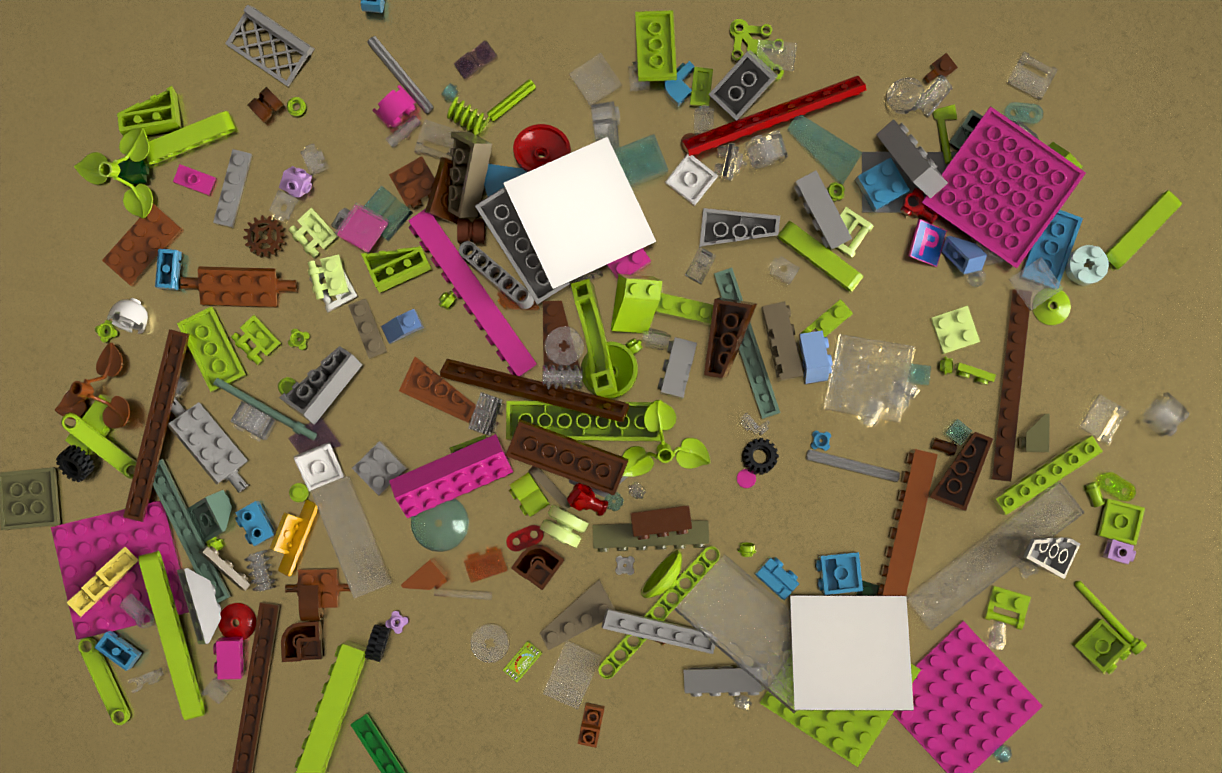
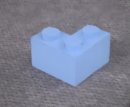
(815, 358)

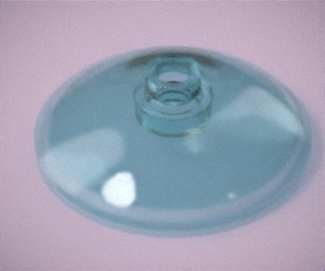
(449, 534)

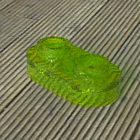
(1116, 486)

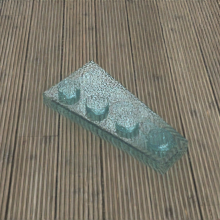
(825, 147)

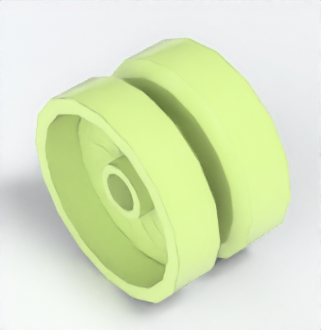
(563, 527)

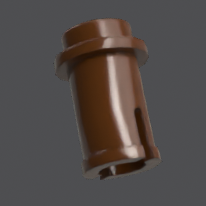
(944, 446)

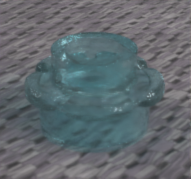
(449, 92)
(614, 506)
(1003, 754)

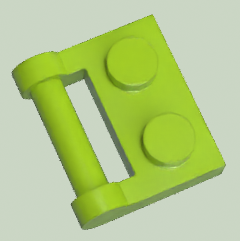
(1010, 601)

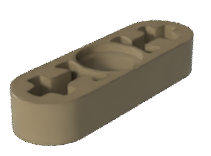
(549, 486)

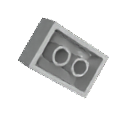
(743, 85)

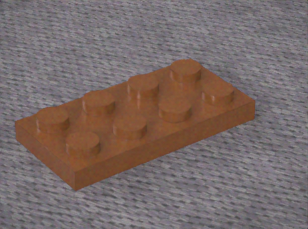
(140, 245)

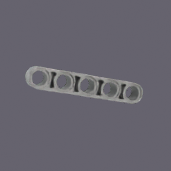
(491, 268)

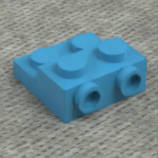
(839, 573)

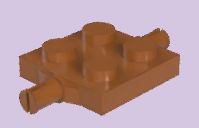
(326, 579)

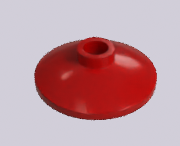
(243, 614)

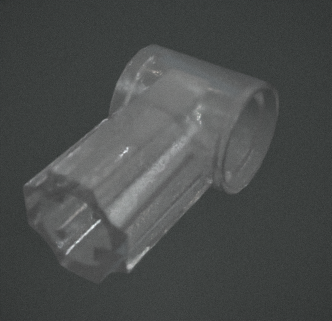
(137, 611)

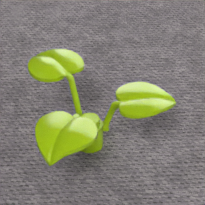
(97, 169)
(689, 455)

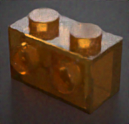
(485, 565)

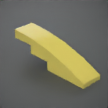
(102, 581)

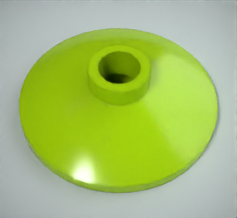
(1050, 316)

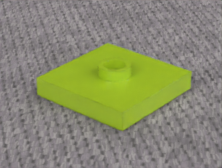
(1121, 521)

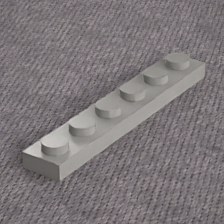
(656, 630)

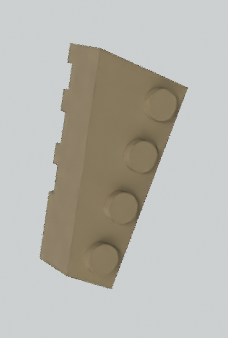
(578, 617)

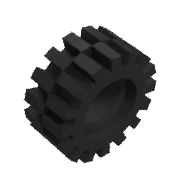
(763, 445)
(75, 463)
(377, 643)

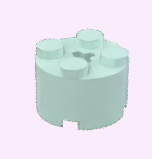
(1097, 263)

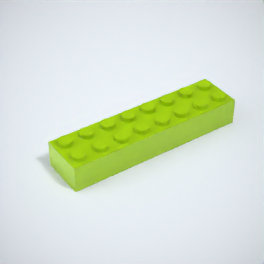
(579, 424)
(331, 708)

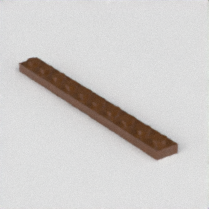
(1010, 388)
(534, 390)
(156, 425)
(255, 688)

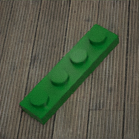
(376, 745)

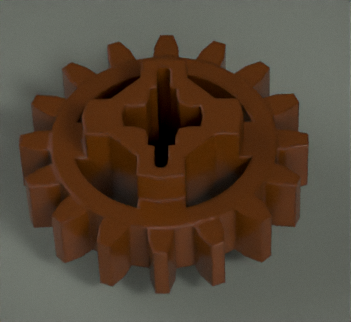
(269, 230)

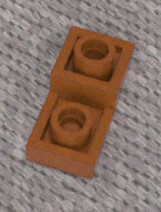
(591, 725)

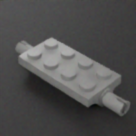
(208, 444)

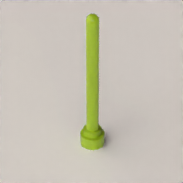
(1137, 645)

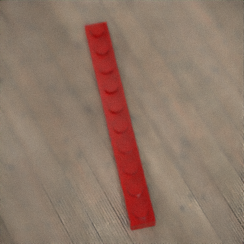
(774, 115)

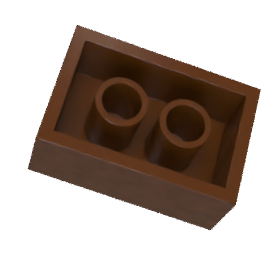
(661, 522)

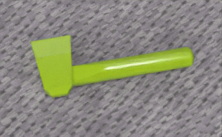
(941, 115)

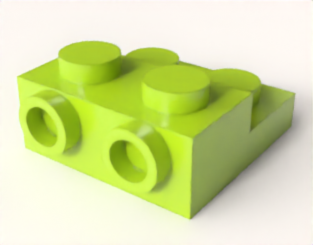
(1103, 647)

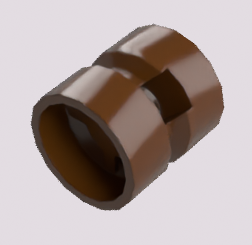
(265, 104)

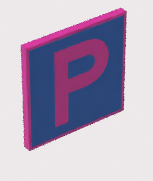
(927, 243)

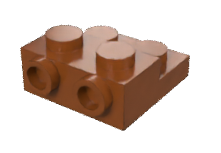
(413, 182)

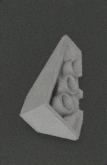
(1052, 554)

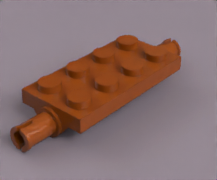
(238, 286)

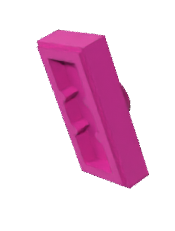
(194, 180)

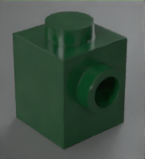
(133, 171)

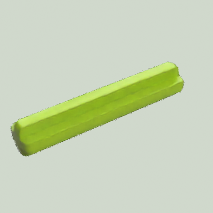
(511, 100)

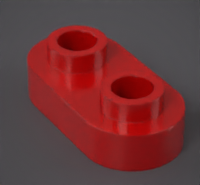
(525, 538)

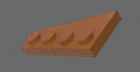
(433, 390)

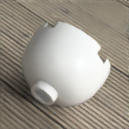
(129, 315)

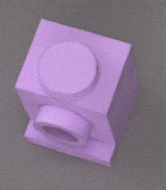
(1112, 551)

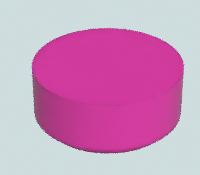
(746, 479)

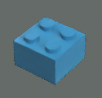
(882, 184)

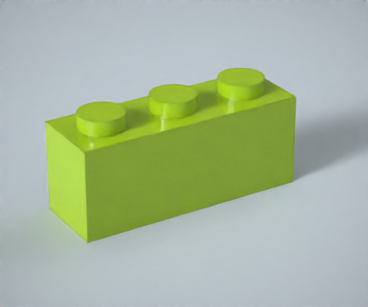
(685, 309)
(93, 417)

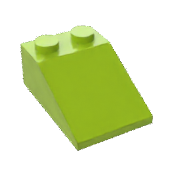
(635, 302)

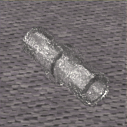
(403, 131)

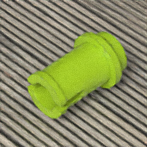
(1095, 494)

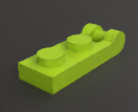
(830, 319)

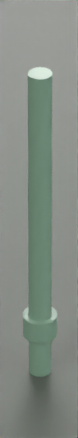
(297, 427)

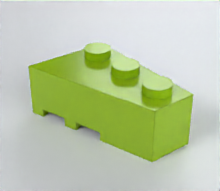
(396, 266)

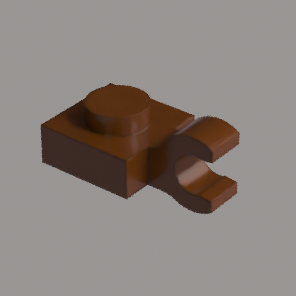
(942, 66)

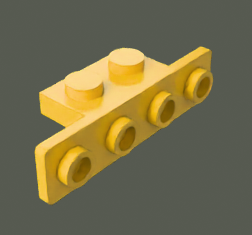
(292, 535)

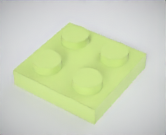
(955, 329)

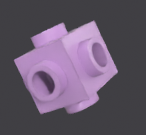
(296, 181)

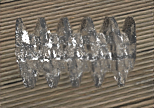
(562, 376)
(260, 571)

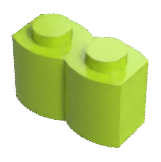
(529, 495)

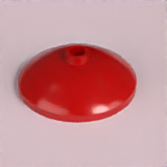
(538, 141)

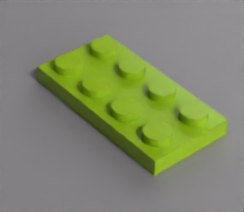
(655, 45)
(211, 348)

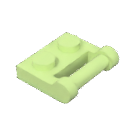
(851, 219)

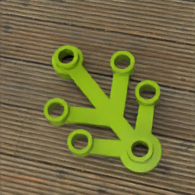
(752, 44)

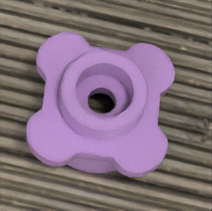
(396, 627)

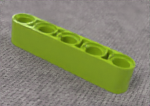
(190, 137)
(1143, 229)
(820, 256)

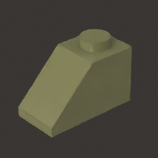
(1036, 436)

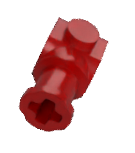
(920, 208)
(584, 498)

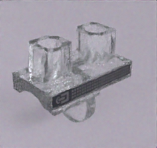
(732, 163)

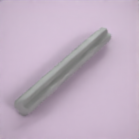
(400, 74)
(852, 465)

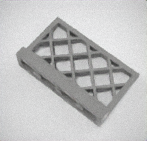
(278, 31)

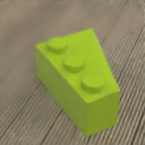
(154, 115)

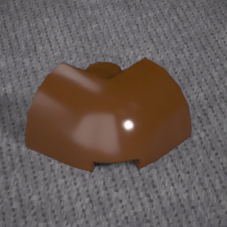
(538, 565)
(302, 642)

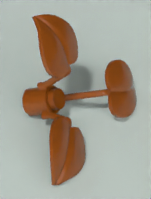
(118, 410)

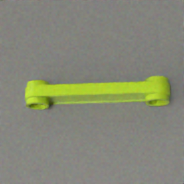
(99, 444)
(104, 681)

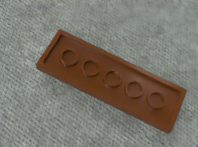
(567, 457)

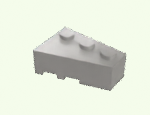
(677, 368)

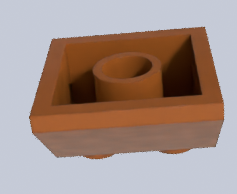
(427, 577)

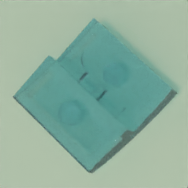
(390, 208)

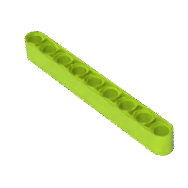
(667, 606)
(171, 635)

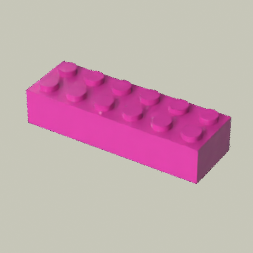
(451, 476)

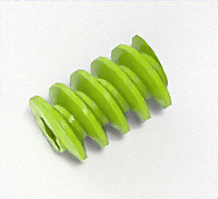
(467, 117)

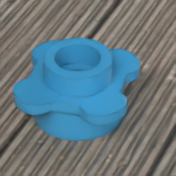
(824, 436)

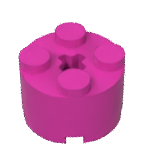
(394, 106)

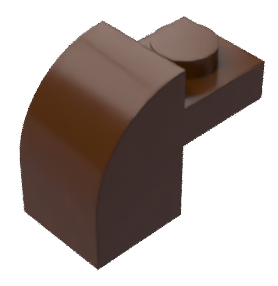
(310, 603)

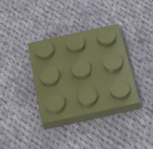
(29, 499)

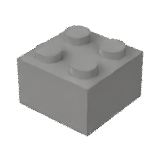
(379, 467)

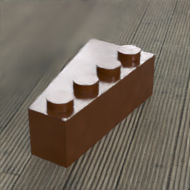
(553, 318)
(727, 331)
(961, 477)

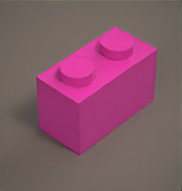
(229, 658)

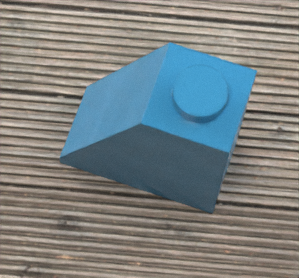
(497, 175)

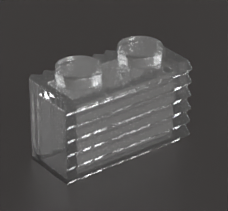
(486, 414)
(254, 421)

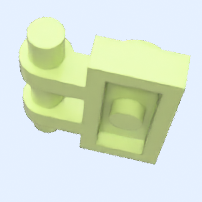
(317, 228)
(333, 274)

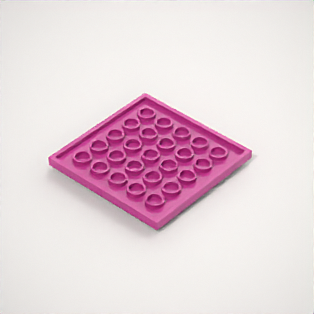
(1004, 187)
(92, 542)
(965, 702)

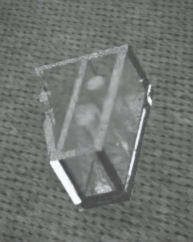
(605, 121)

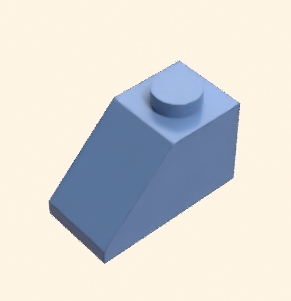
(964, 254)
(402, 326)

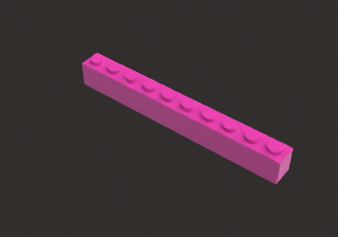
(472, 292)

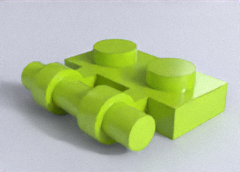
(261, 337)

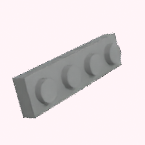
(232, 188)

